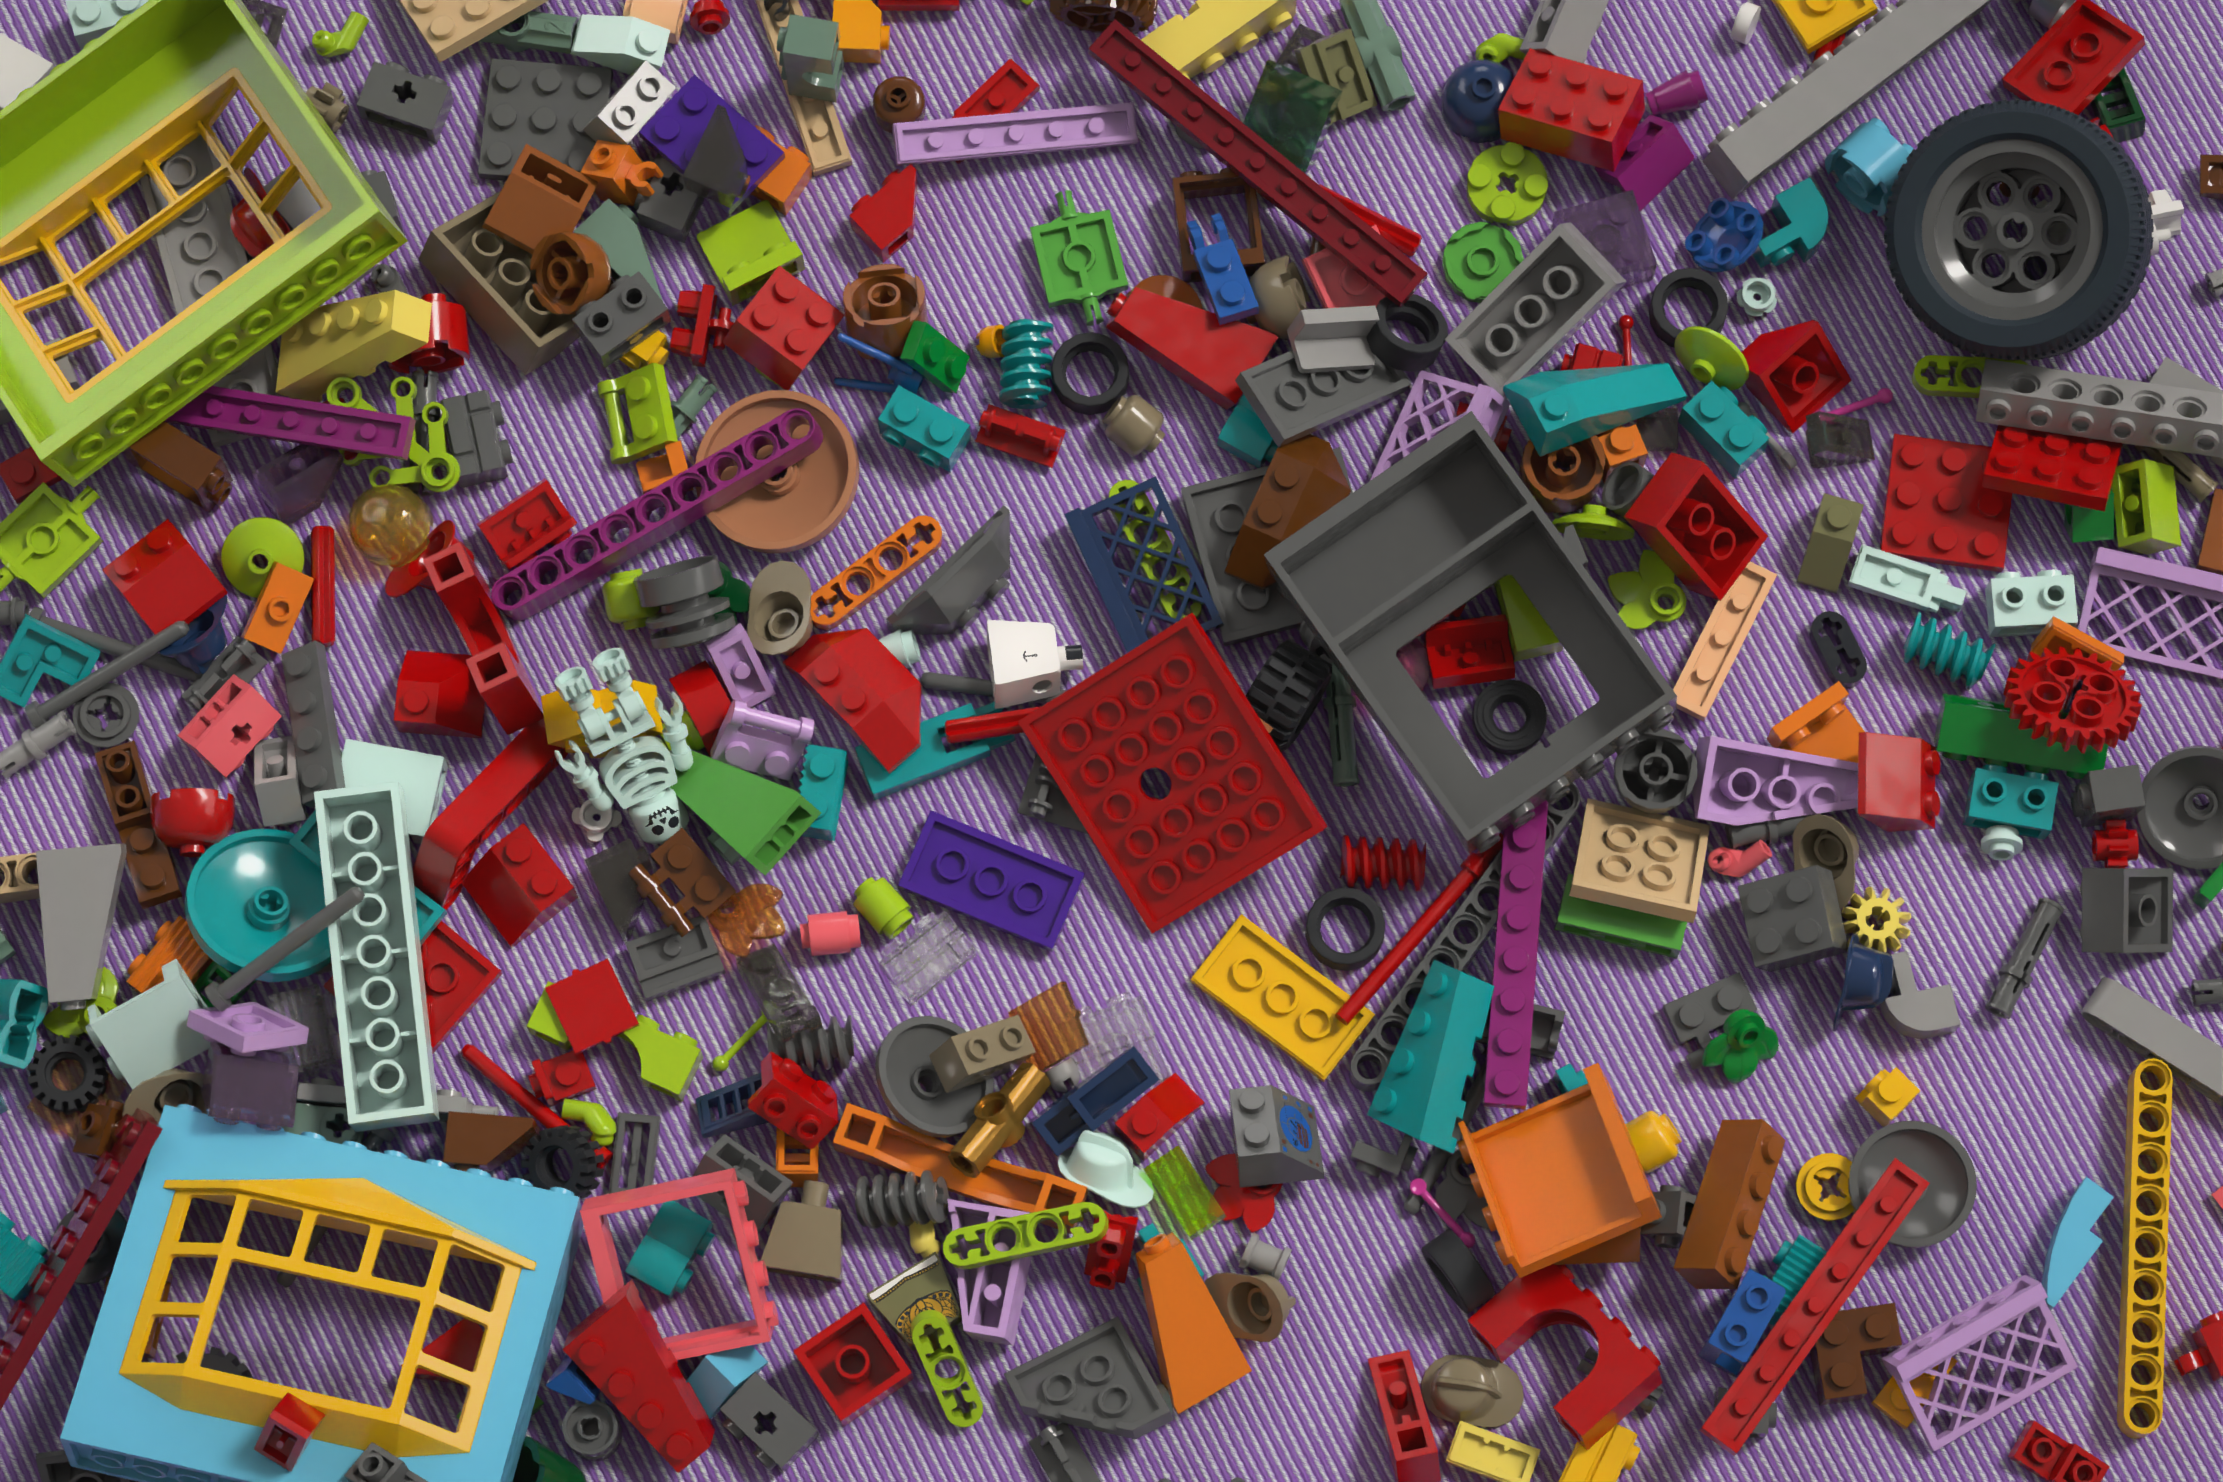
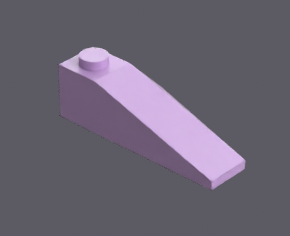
(1763, 783)

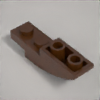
(129, 802)

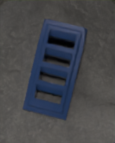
(732, 1093)

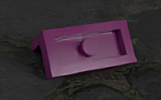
(1650, 160)

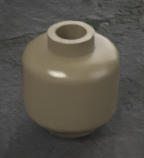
(1134, 425)

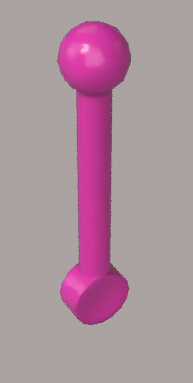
(1883, 396)
(1418, 1188)

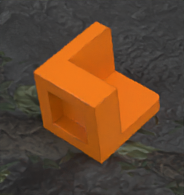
(660, 469)

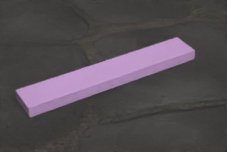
(1014, 133)

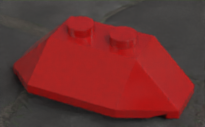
(863, 691)

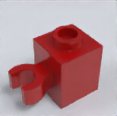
(2210, 1348)

